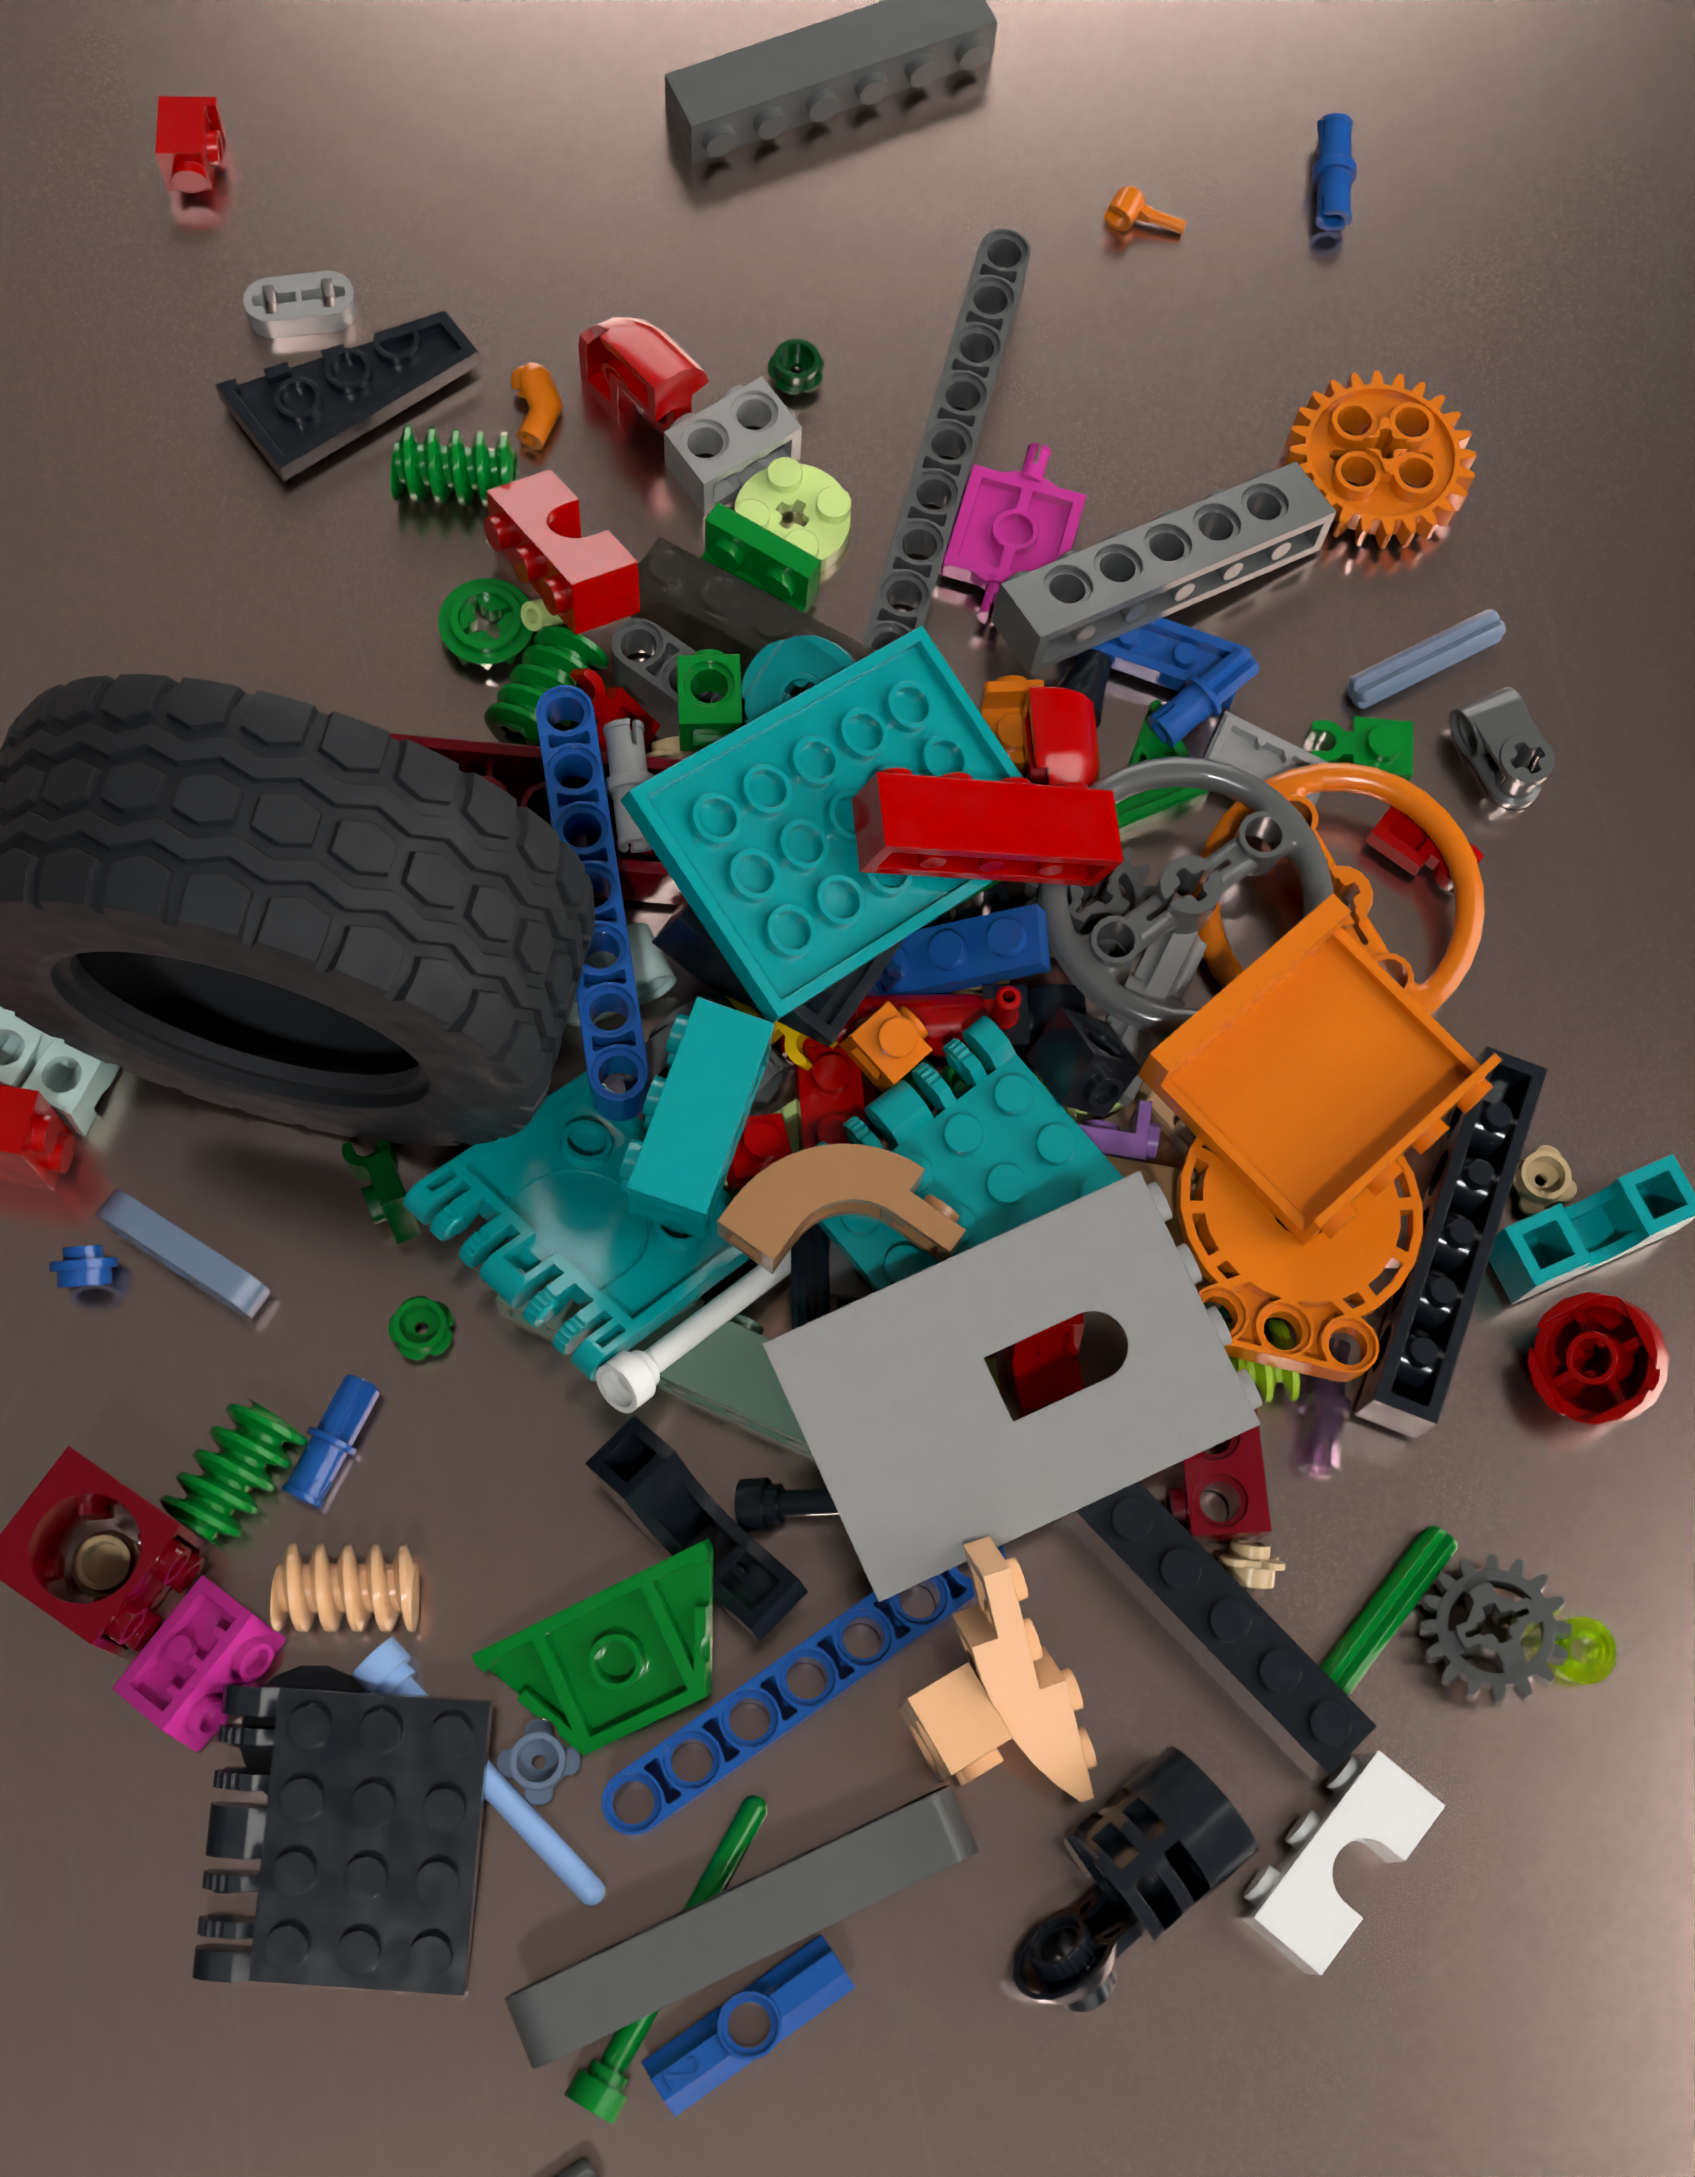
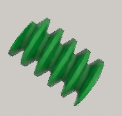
(450, 466)
(543, 667)
(232, 1471)

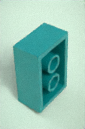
(696, 1116)

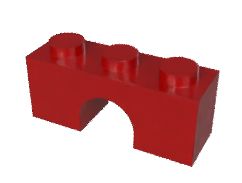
(577, 577)

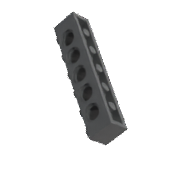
(1161, 566)

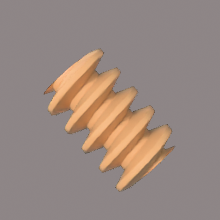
(345, 1588)

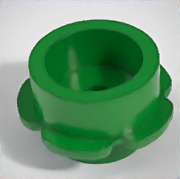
(416, 1311)

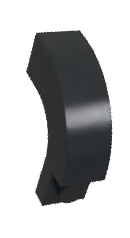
(678, 1513)

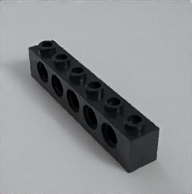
(1459, 1229)

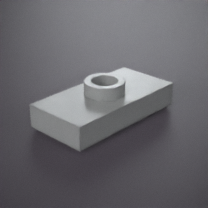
(1255, 750)

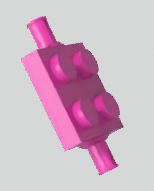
(1010, 526)

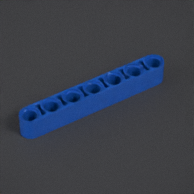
(587, 812)
(785, 1710)

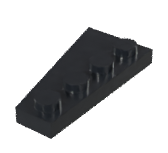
(330, 401)

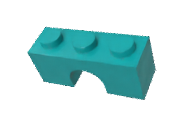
(1594, 1230)

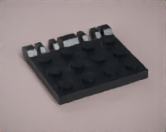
(359, 1840)

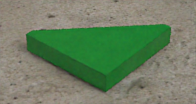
(1155, 803)

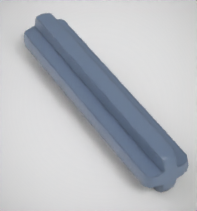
(1425, 659)

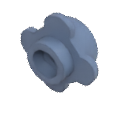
(538, 1783)

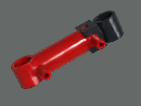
(1015, 1011)

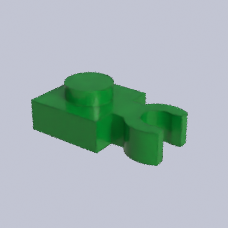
(1368, 742)

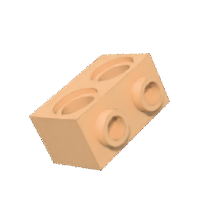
(956, 1726)

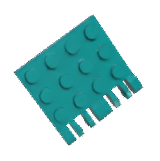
(990, 1155)
(568, 1222)

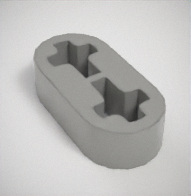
(300, 304)

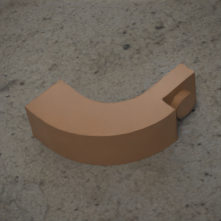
(833, 1182)

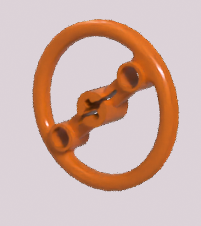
(1356, 888)

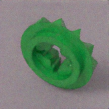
(494, 600)

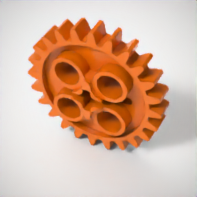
(1383, 457)

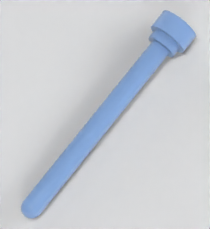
(389, 1672)

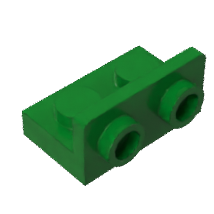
(761, 558)

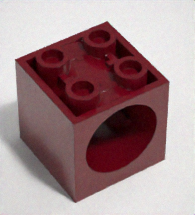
(51, 1519)

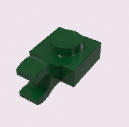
(386, 1193)

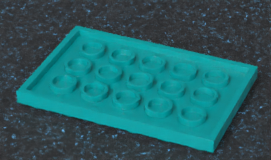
(767, 827)

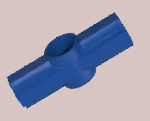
(708, 2055)

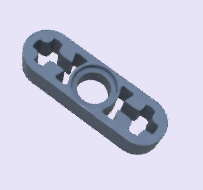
(183, 1253)

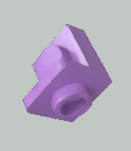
(1137, 1144)

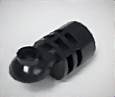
(1152, 1861)

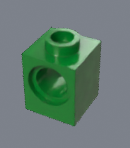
(708, 722)

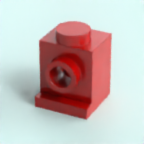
(189, 141)

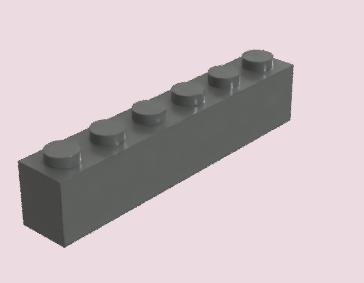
(824, 71)

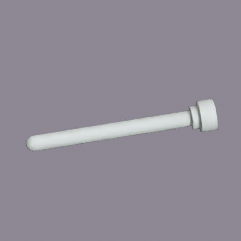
(632, 1376)

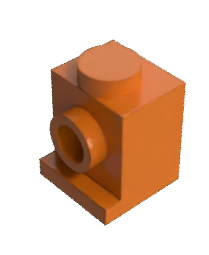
(887, 1045)

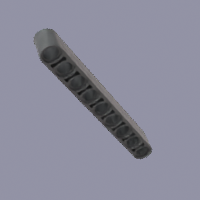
(993, 289)

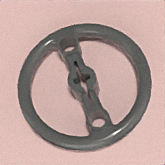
(1271, 820)

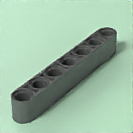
(739, 1926)

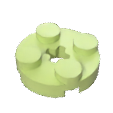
(805, 490)

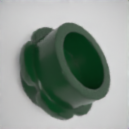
(796, 355)

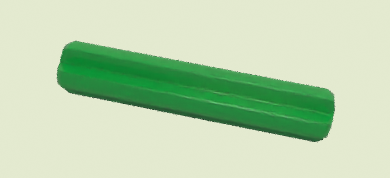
(1389, 1607)

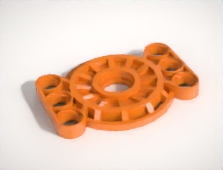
(1268, 1273)

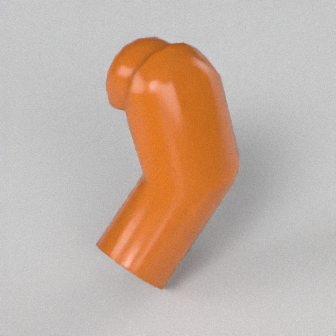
(543, 399)

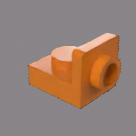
(1002, 709)

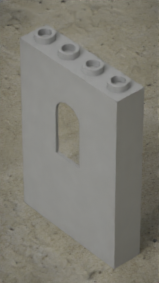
(918, 1430)

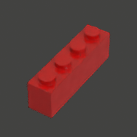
(985, 829)

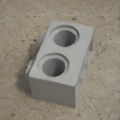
(736, 449)

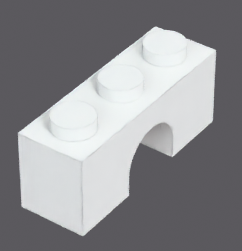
(1297, 1901)

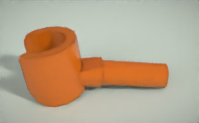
(1130, 205)

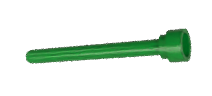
(603, 2081)

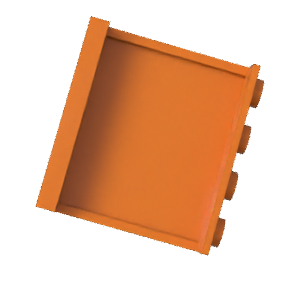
(1315, 1075)

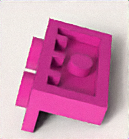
(190, 1658)

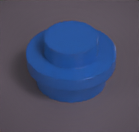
(83, 1267)

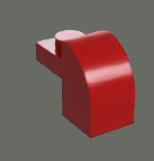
(1044, 1367)

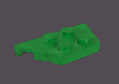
(616, 1654)

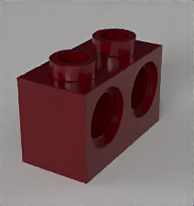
(1235, 1474)

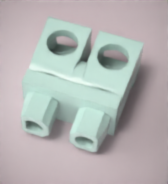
(61, 1073)

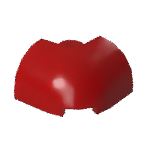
(640, 365)
(1060, 737)

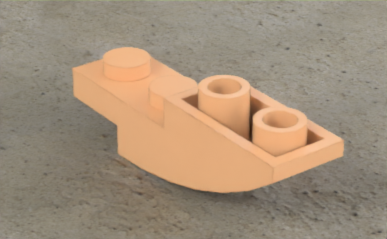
(1021, 1675)

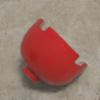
(1598, 1359)

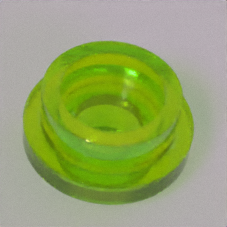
(1601, 1647)

